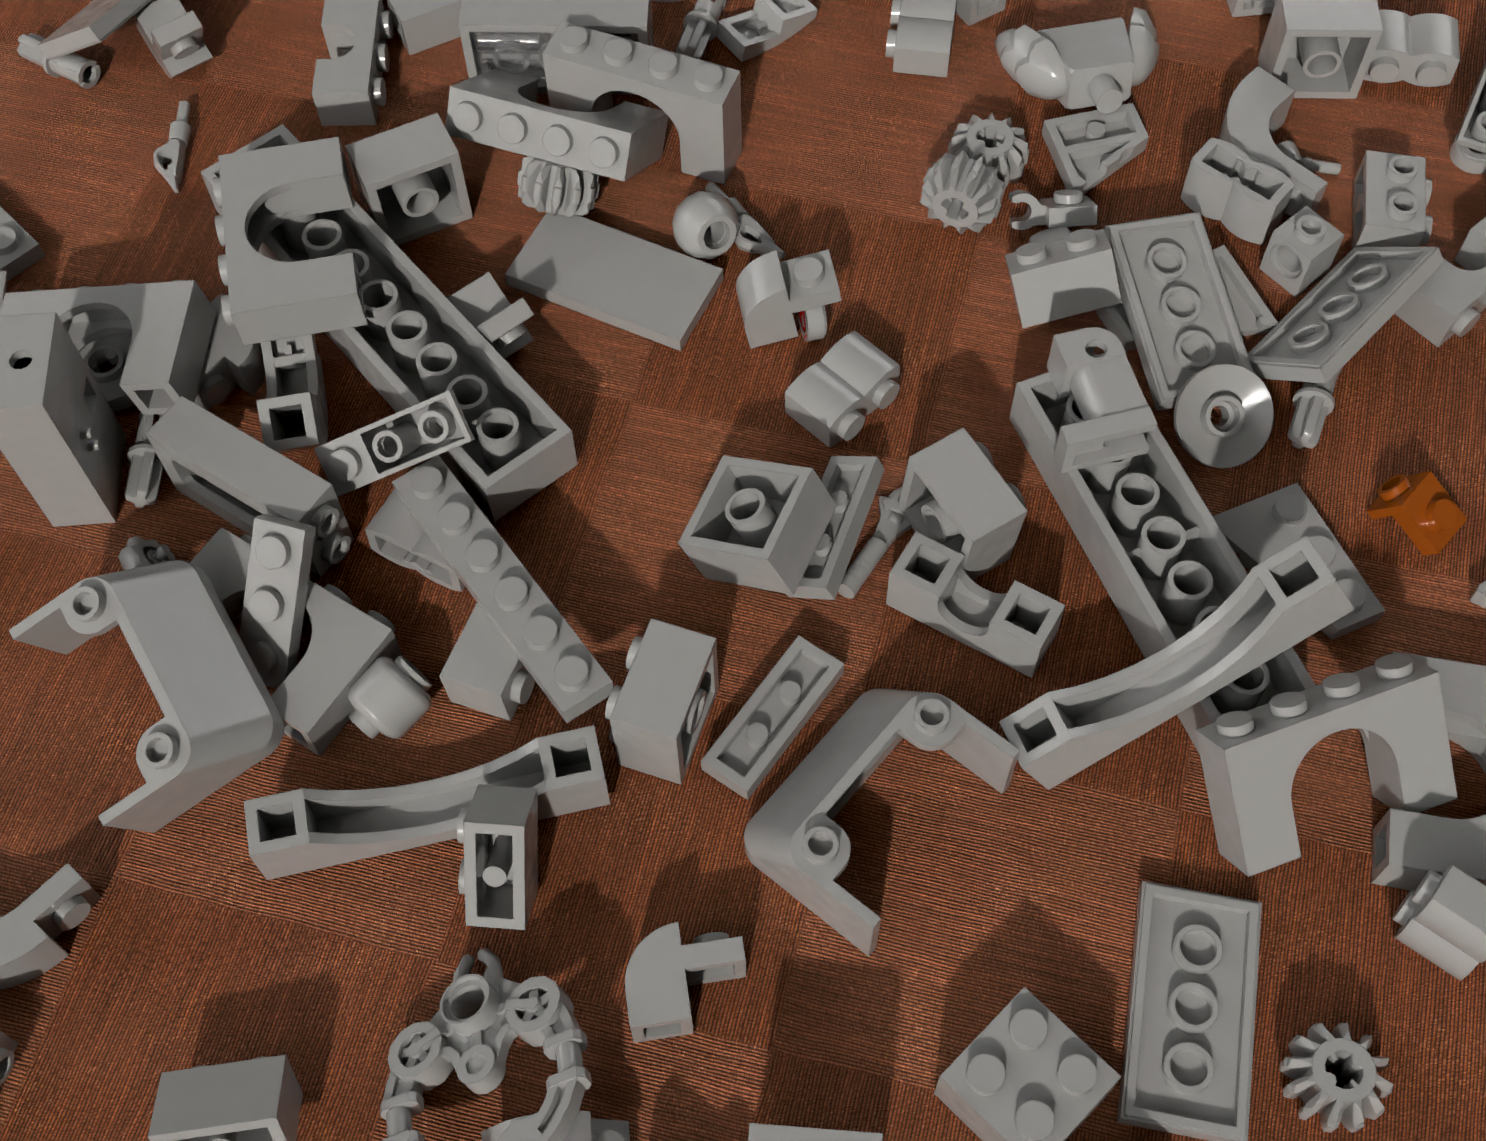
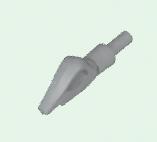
(175, 148)
(748, 228)

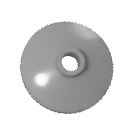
(1244, 421)

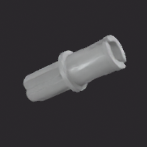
(700, 27)
(70, 66)
(1311, 406)
(145, 467)

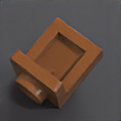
(1420, 509)

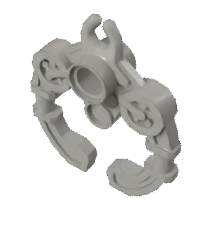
(474, 1035)

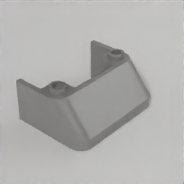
(197, 668)
(795, 830)

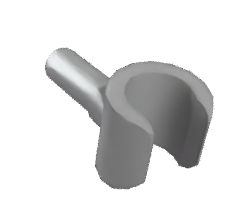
(1291, 150)

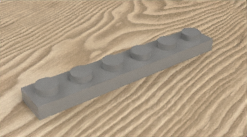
(504, 589)

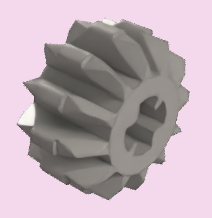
(997, 142)
(556, 187)
(962, 192)
(1352, 1066)

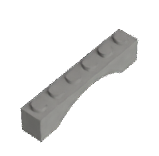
(1266, 615)
(333, 827)

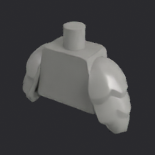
(1083, 61)

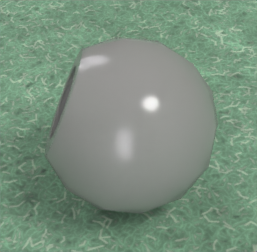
(705, 221)

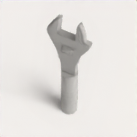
(889, 528)

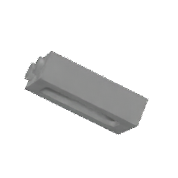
(247, 479)

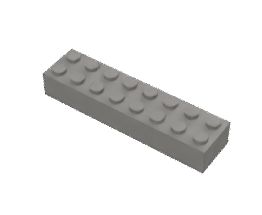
(1149, 546)

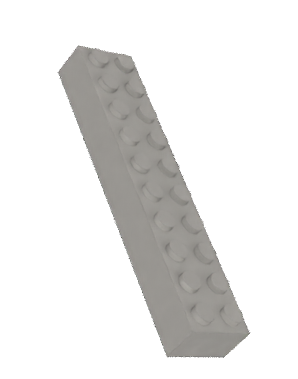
(425, 347)

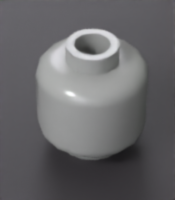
(389, 697)

